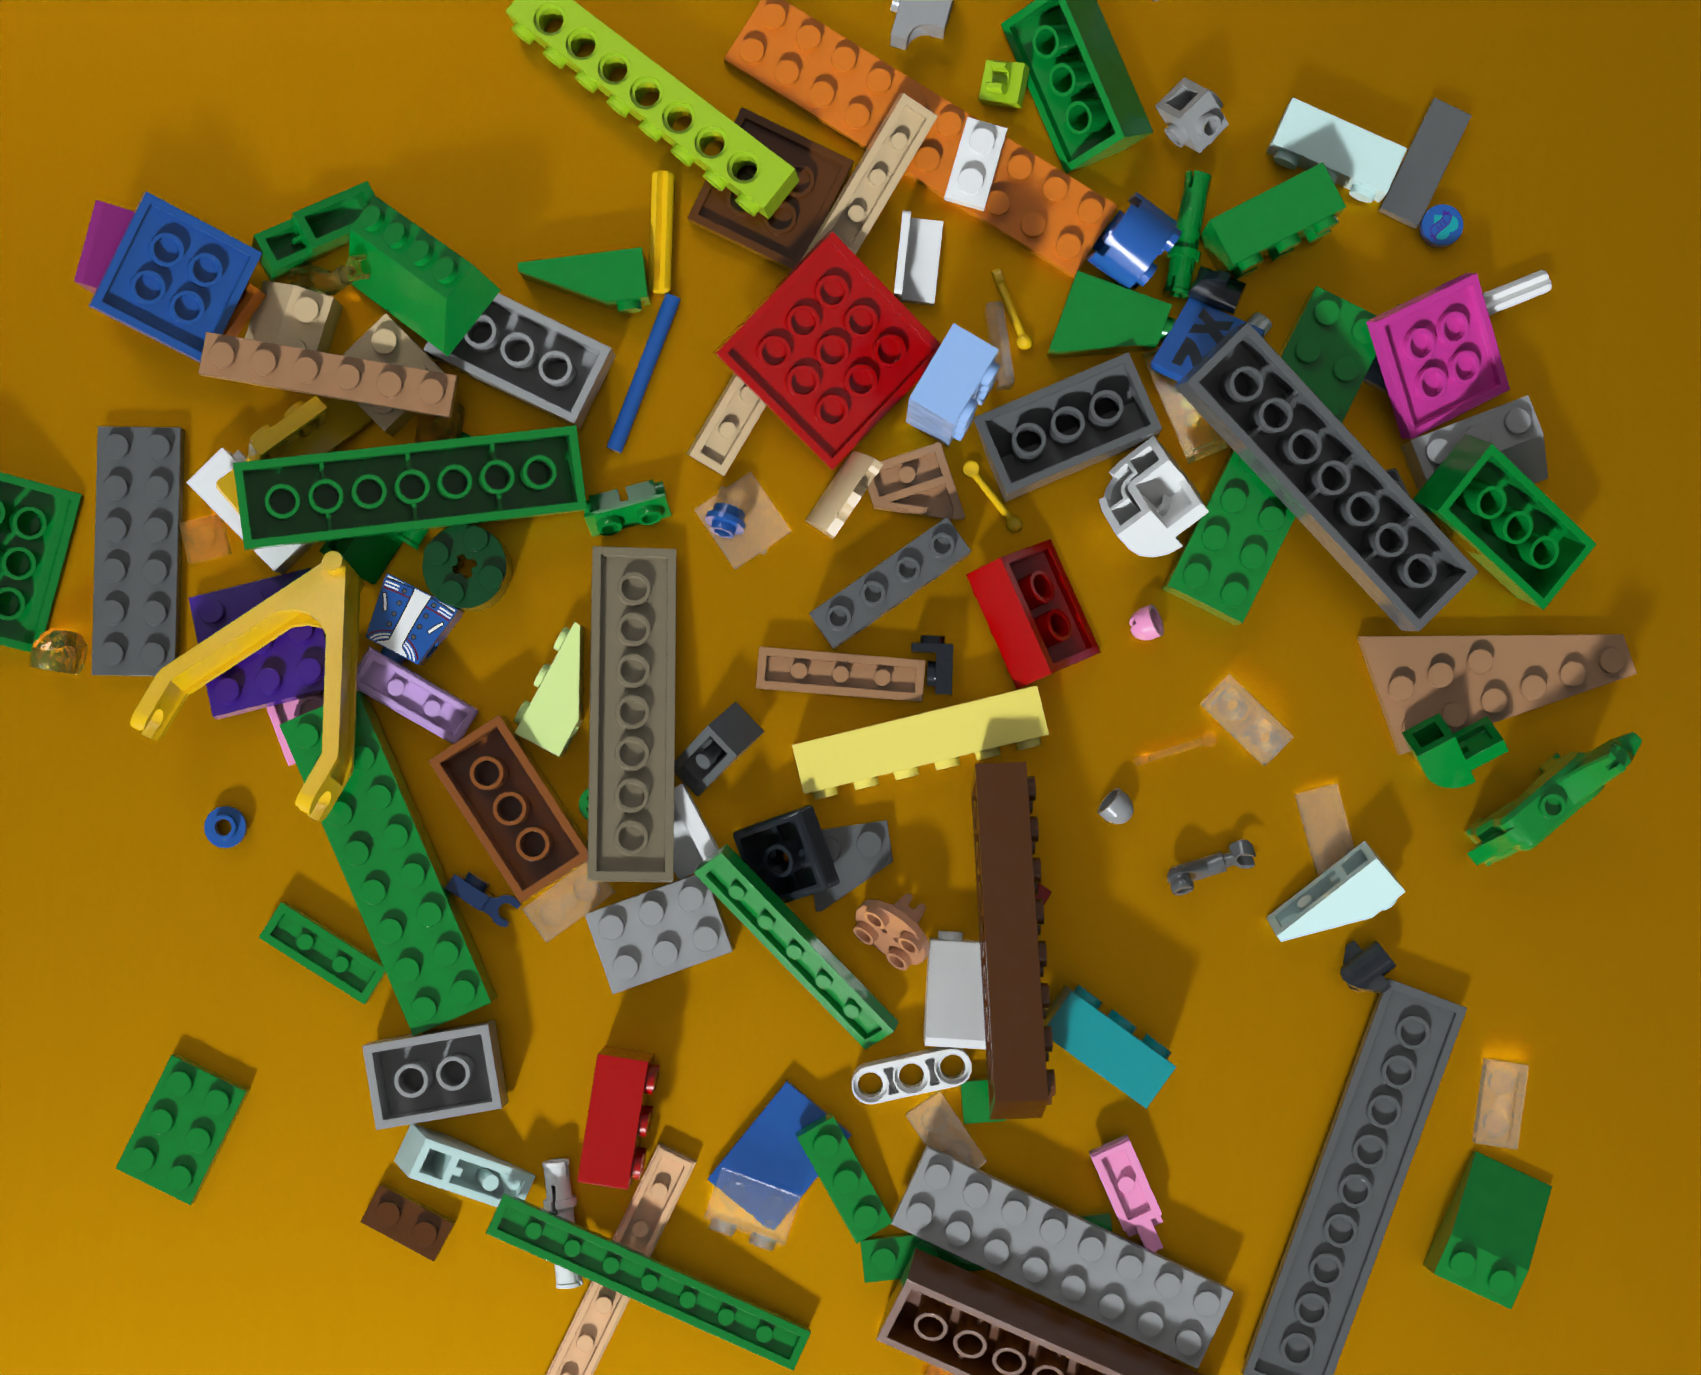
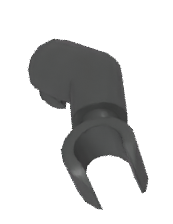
(1183, 874)

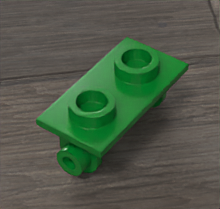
(644, 506)

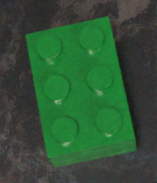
(1273, 222)

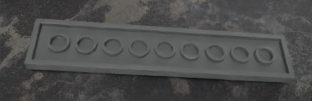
(1355, 1184)

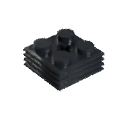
(801, 838)

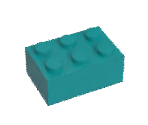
(1108, 1044)

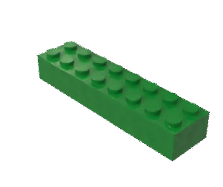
(409, 487)
(1246, 521)
(396, 876)

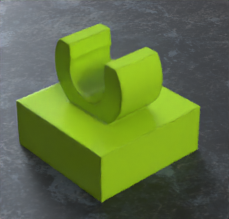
(1004, 83)

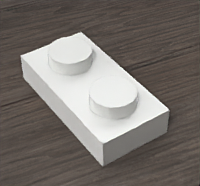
(975, 164)

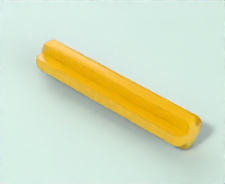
(661, 232)

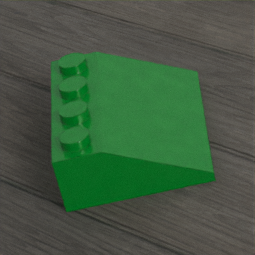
(33, 547)

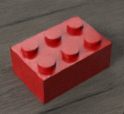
(618, 1117)

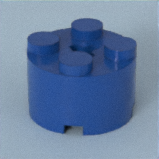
(1134, 242)

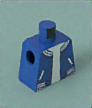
(410, 622)

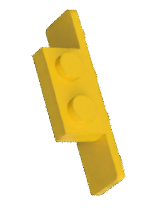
(303, 431)

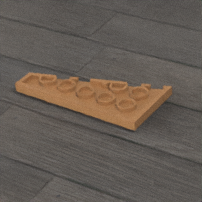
(1485, 675)

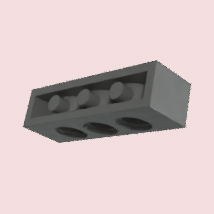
(890, 583)

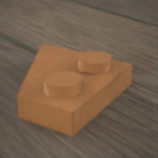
(917, 485)

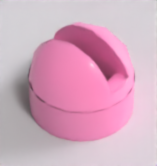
(1146, 623)

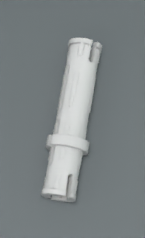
(562, 1203)

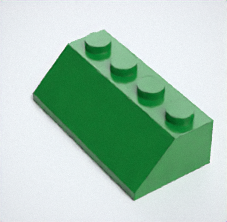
(1077, 80)
(418, 277)

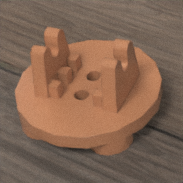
(893, 930)

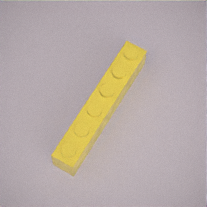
(921, 740)

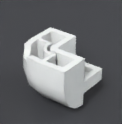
(1151, 501)

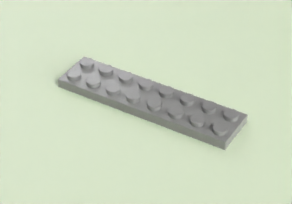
(1062, 1256)

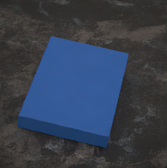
(770, 1147)

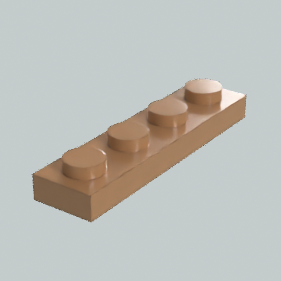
(840, 674)

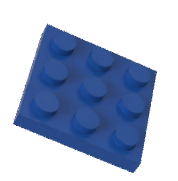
(174, 277)

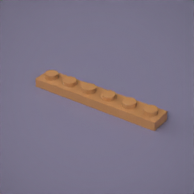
(328, 375)

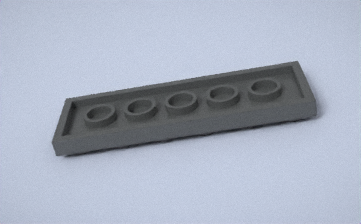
(137, 550)

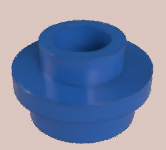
(726, 520)
(238, 827)

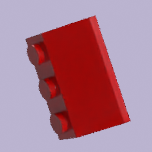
(1033, 613)

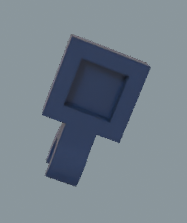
(474, 891)

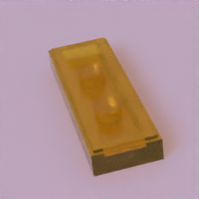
(1191, 429)

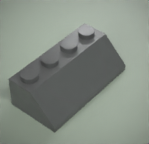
(1067, 426)

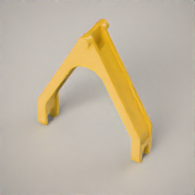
(321, 599)

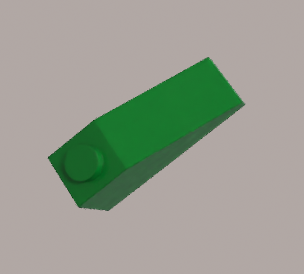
(603, 278)

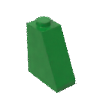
(1108, 320)

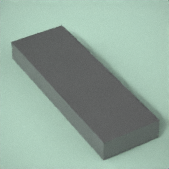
(1424, 163)

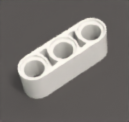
(894, 1088)

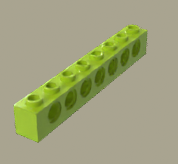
(759, 194)

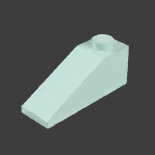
(1342, 895)
(459, 1167)

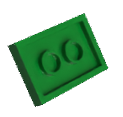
(182, 1129)

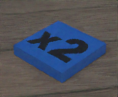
(1192, 337)

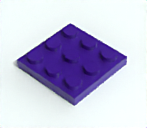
(275, 674)

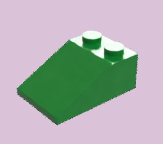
(1490, 1230)

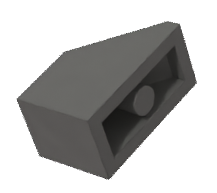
(716, 748)

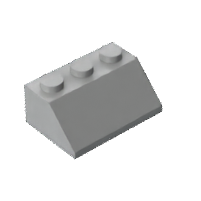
(1509, 427)

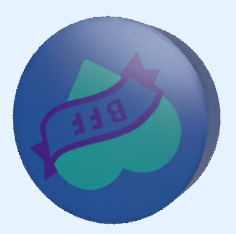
(1441, 226)

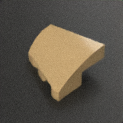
(843, 493)

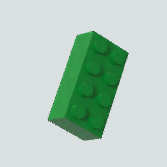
(1504, 521)

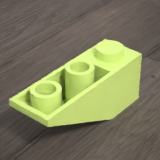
(558, 704)

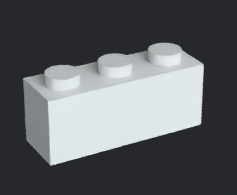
(204, 484)

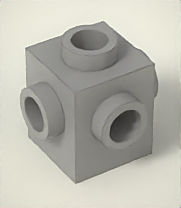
(1192, 115)

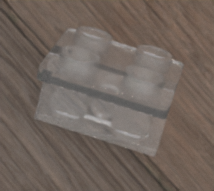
(752, 1209)

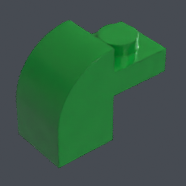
(1449, 756)

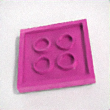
(1438, 355)

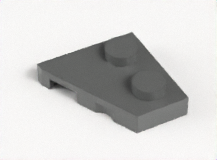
(857, 855)

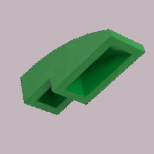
(311, 231)

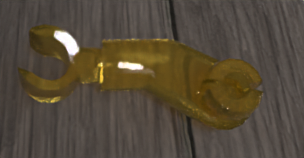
(328, 281)

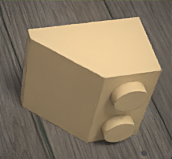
(295, 317)

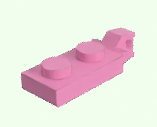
(1128, 1190)

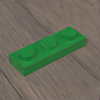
(323, 952)
(843, 1177)

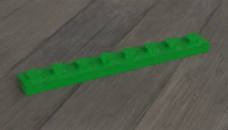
(648, 1280)

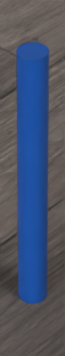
(643, 373)

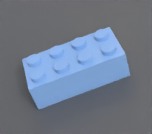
(953, 386)

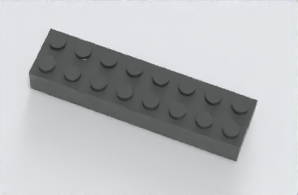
(1326, 478)

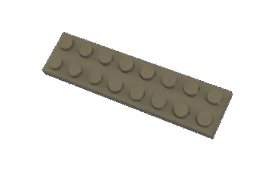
(632, 715)

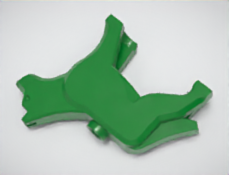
(1550, 800)

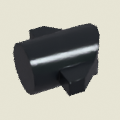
(1217, 289)
(1366, 968)

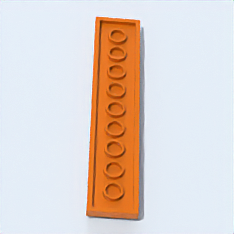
(855, 92)

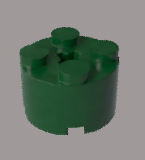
(445, 558)

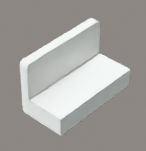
(918, 260)
(691, 835)

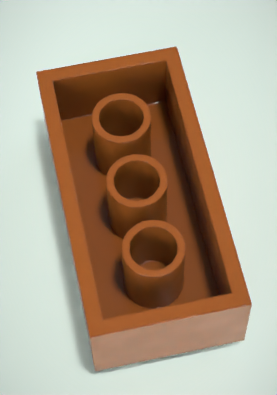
(511, 807)

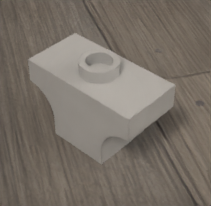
(919, 19)

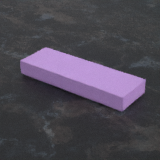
(414, 696)

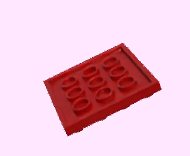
(829, 350)

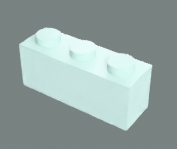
(1350, 153)

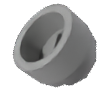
(1116, 807)

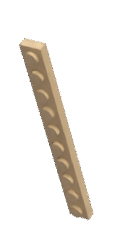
(851, 221)

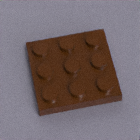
(798, 218)

